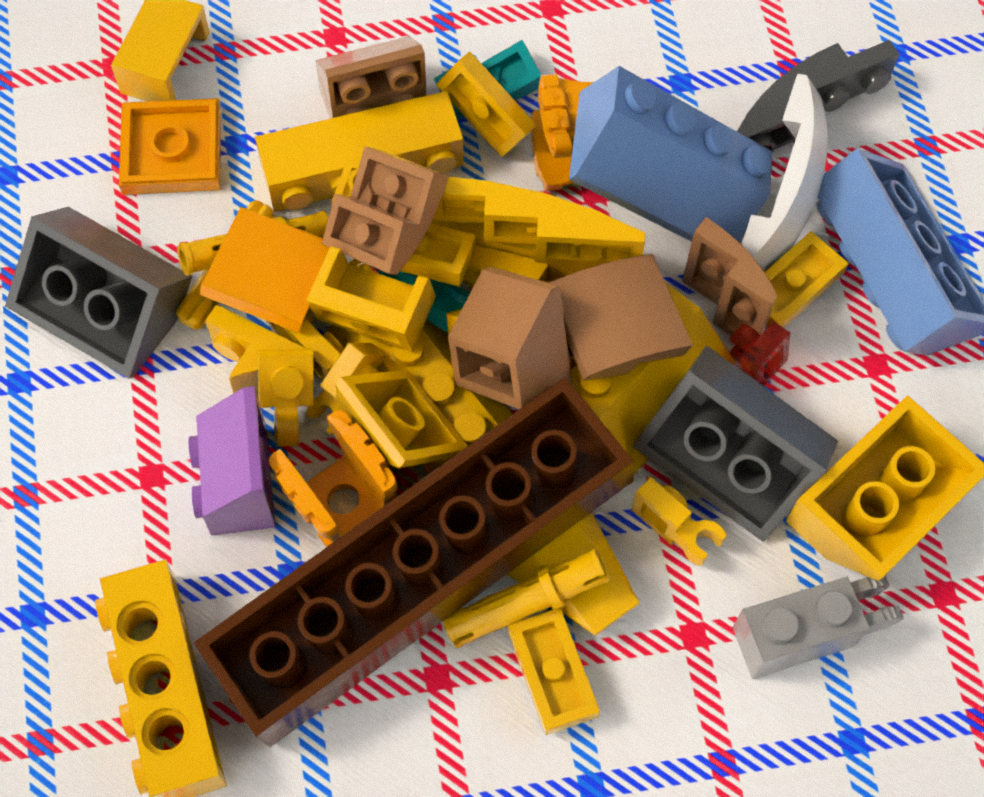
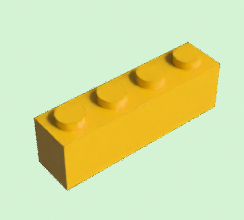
(308, 160)

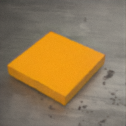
(170, 146)
(265, 269)

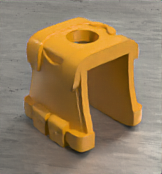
(555, 129)
(360, 470)

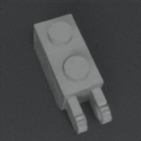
(810, 624)

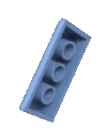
(666, 157)
(900, 254)

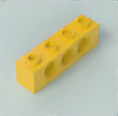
(195, 763)

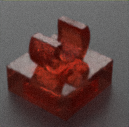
(762, 354)

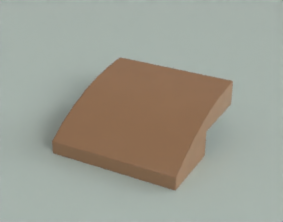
(386, 210)
(730, 278)
(620, 317)

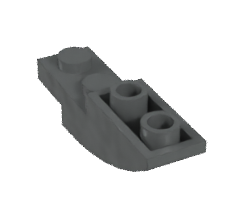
(835, 80)

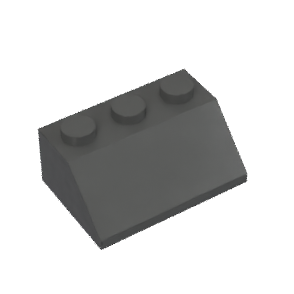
(95, 289)
(736, 444)

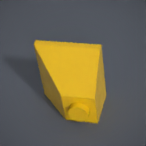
(398, 417)

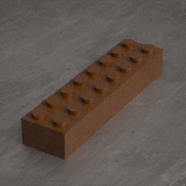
(415, 562)

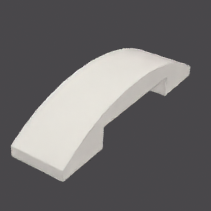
(806, 119)

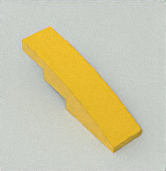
(558, 227)

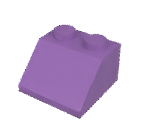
(233, 466)

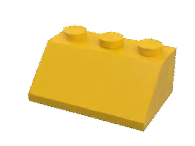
(632, 399)
(886, 492)

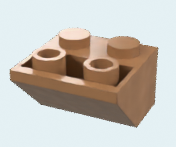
(372, 76)
(510, 338)

